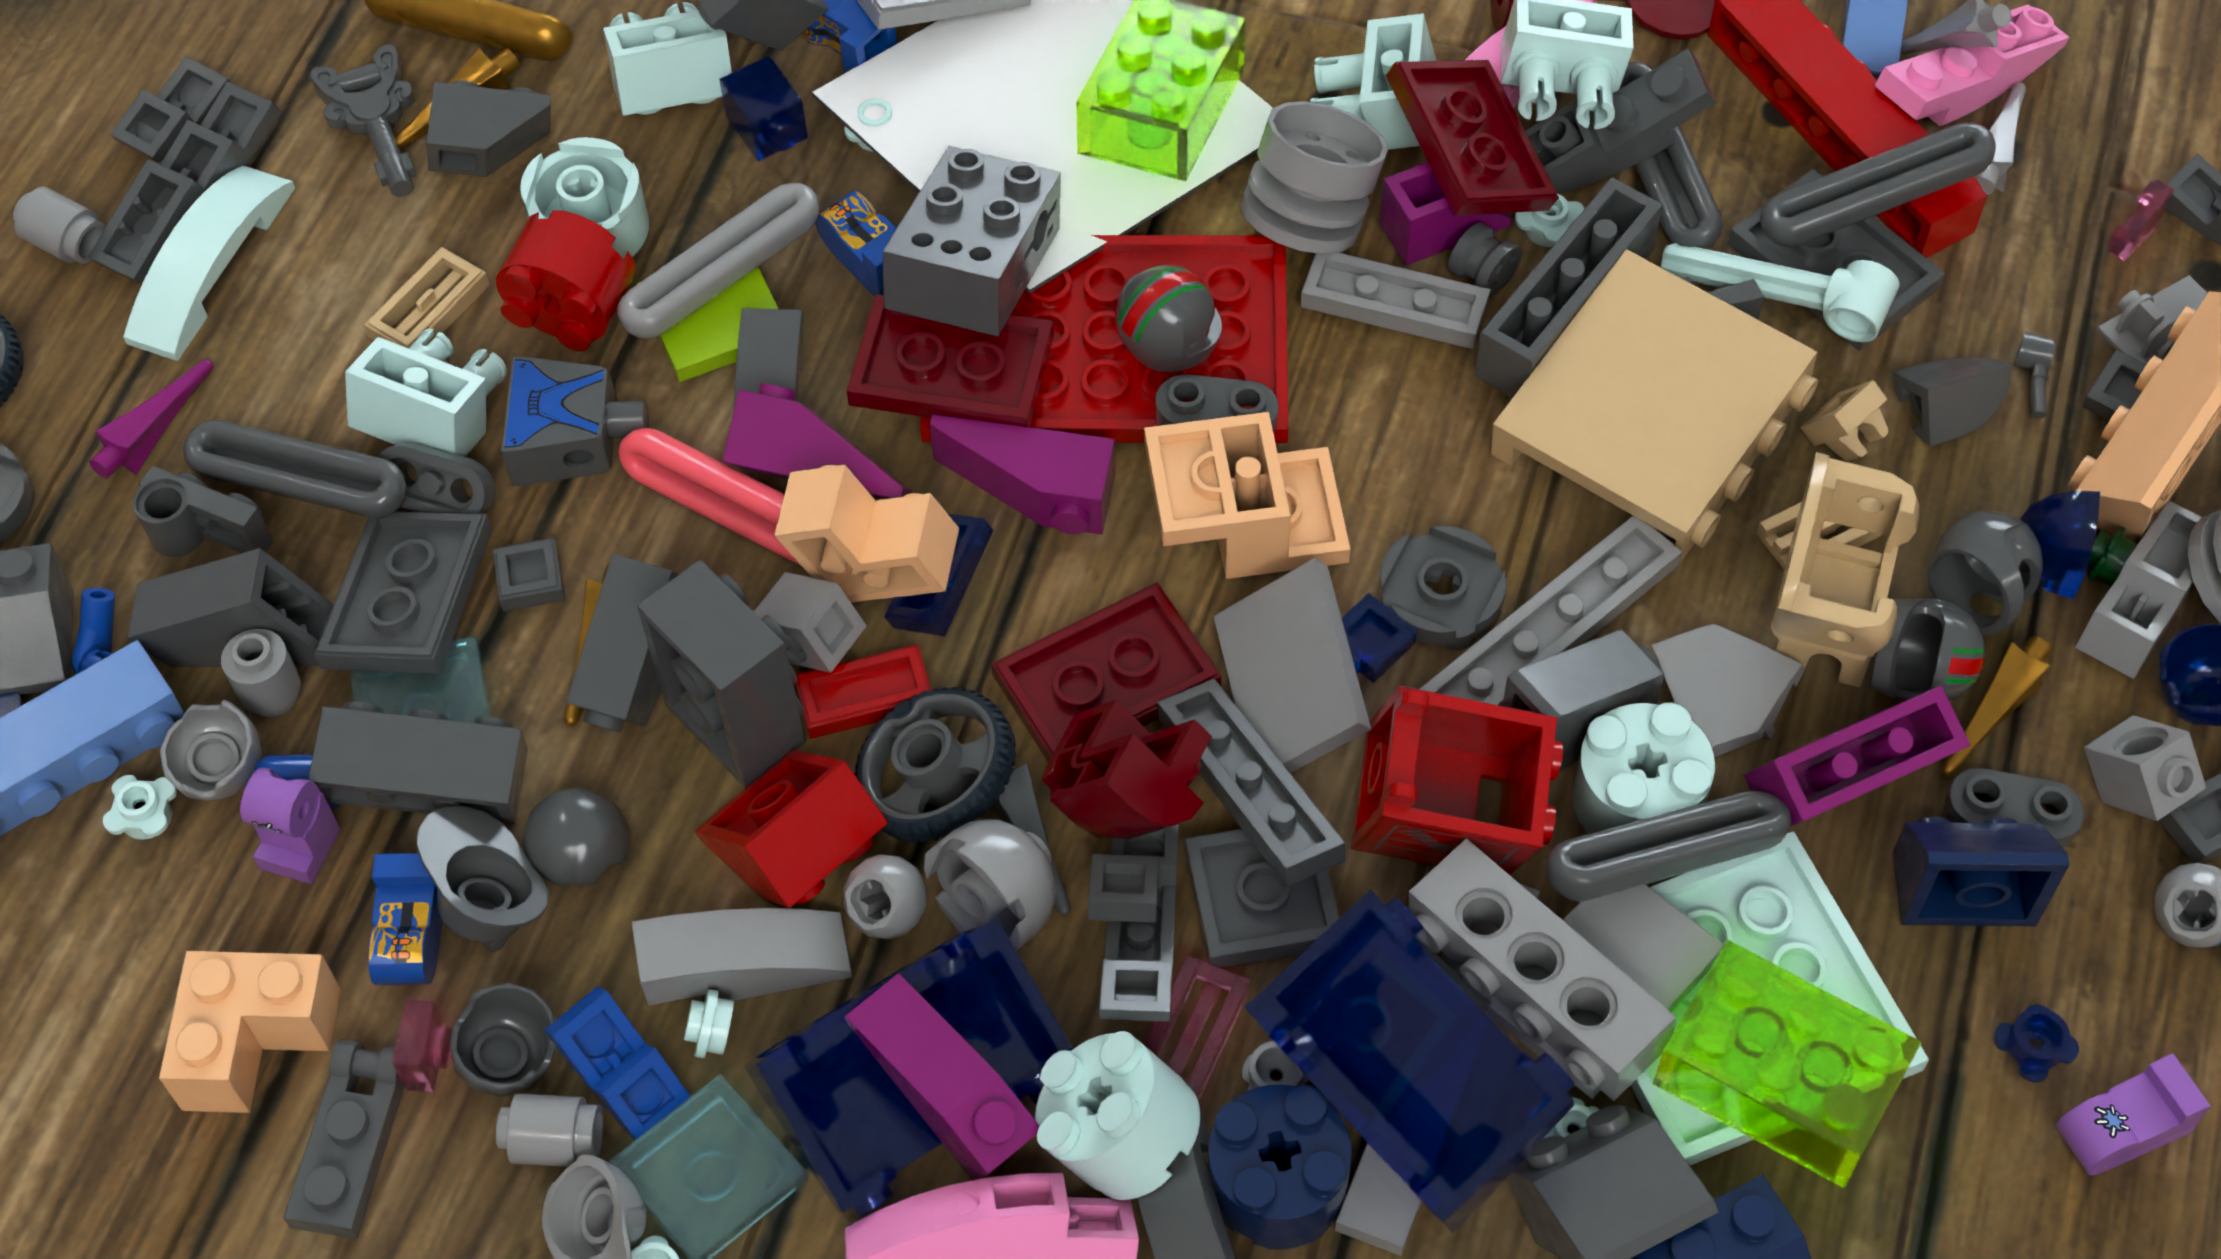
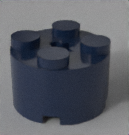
(1286, 1128)

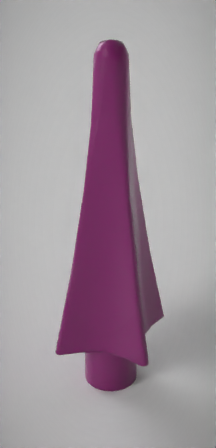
(135, 434)

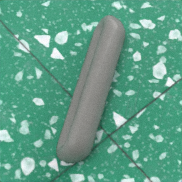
(718, 261)

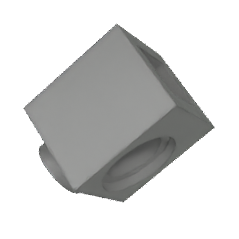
(814, 618)
(2145, 767)

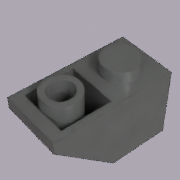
(483, 128)

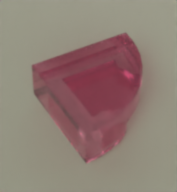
(2144, 222)

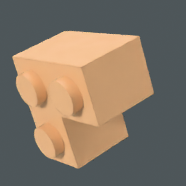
(864, 542)
(234, 1009)

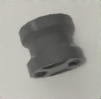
(1484, 258)

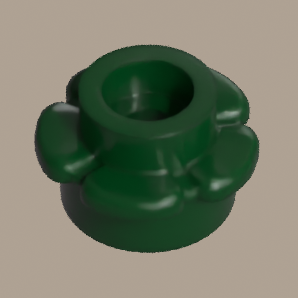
(2110, 555)

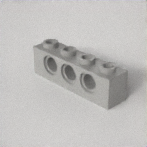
(1475, 889)

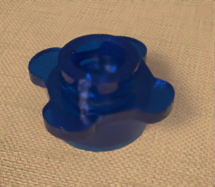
(2045, 1026)

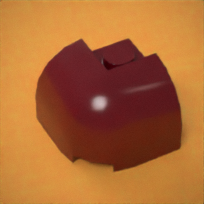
(1121, 777)

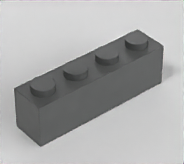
(1563, 282)

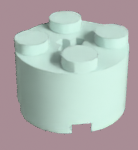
(593, 182)
(1640, 765)
(1115, 1115)

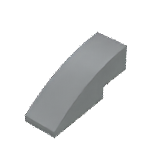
(2143, 595)
(739, 952)

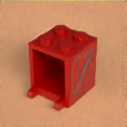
(1427, 771)

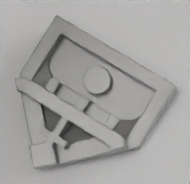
(1727, 683)

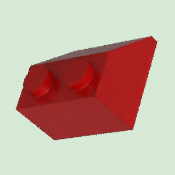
(794, 827)

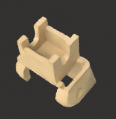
(1838, 592)

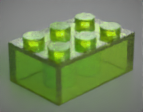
(1161, 86)
(1785, 1063)

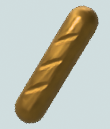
(484, 23)

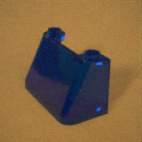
(1411, 1059)
(849, 1112)

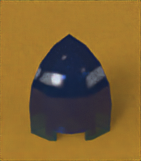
(2066, 534)

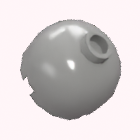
(994, 873)

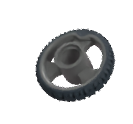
(936, 768)

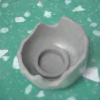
(211, 751)

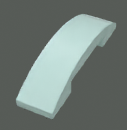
(195, 255)

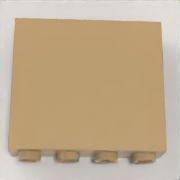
(1658, 400)

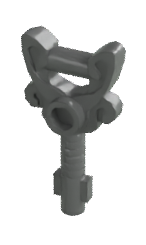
(371, 111)

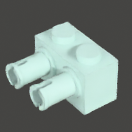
(1386, 42)
(1567, 50)
(665, 60)
(419, 396)

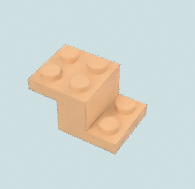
(1234, 487)

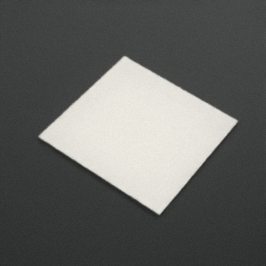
(1011, 92)

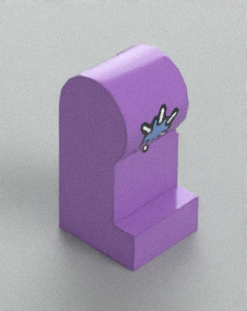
(291, 824)
(2134, 1117)

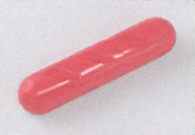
(704, 486)

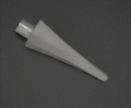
(1968, 26)
(2004, 134)

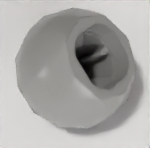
(885, 896)
(2190, 905)

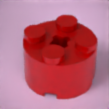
(564, 278)

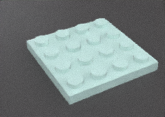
(1786, 915)

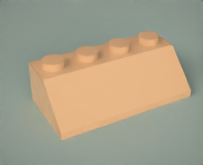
(2163, 430)

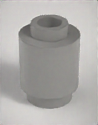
(57, 225)
(261, 672)
(549, 1129)

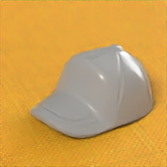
(593, 1212)

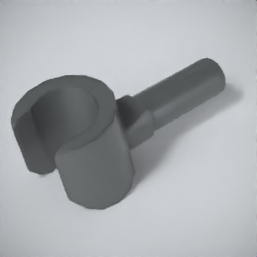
(2036, 354)

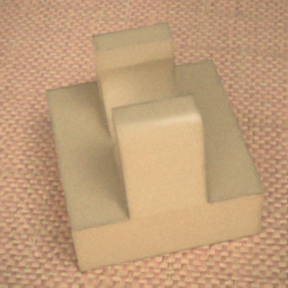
(1843, 416)

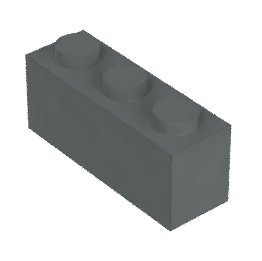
(418, 761)

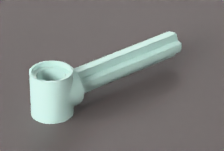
(1851, 299)

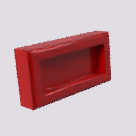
(860, 690)

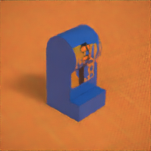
(849, 33)
(857, 238)
(405, 922)

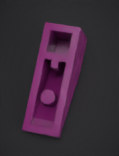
(782, 436)
(1042, 473)
(943, 1077)

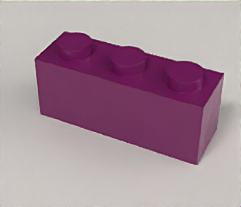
(1862, 756)

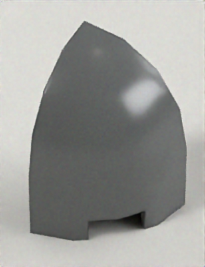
(1953, 395)

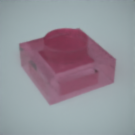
(421, 1046)

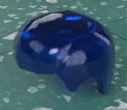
(2193, 674)

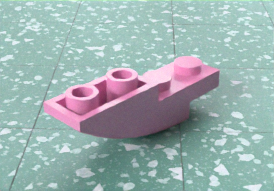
(1963, 79)
(997, 1220)

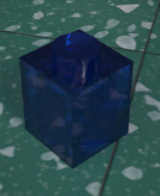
(763, 108)

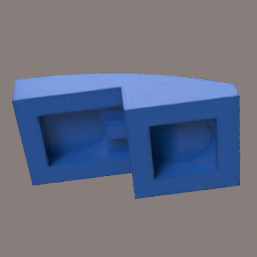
(617, 1063)

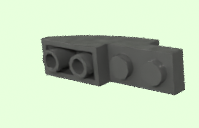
(1640, 128)

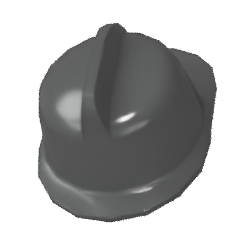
(479, 875)

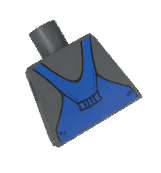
(563, 420)

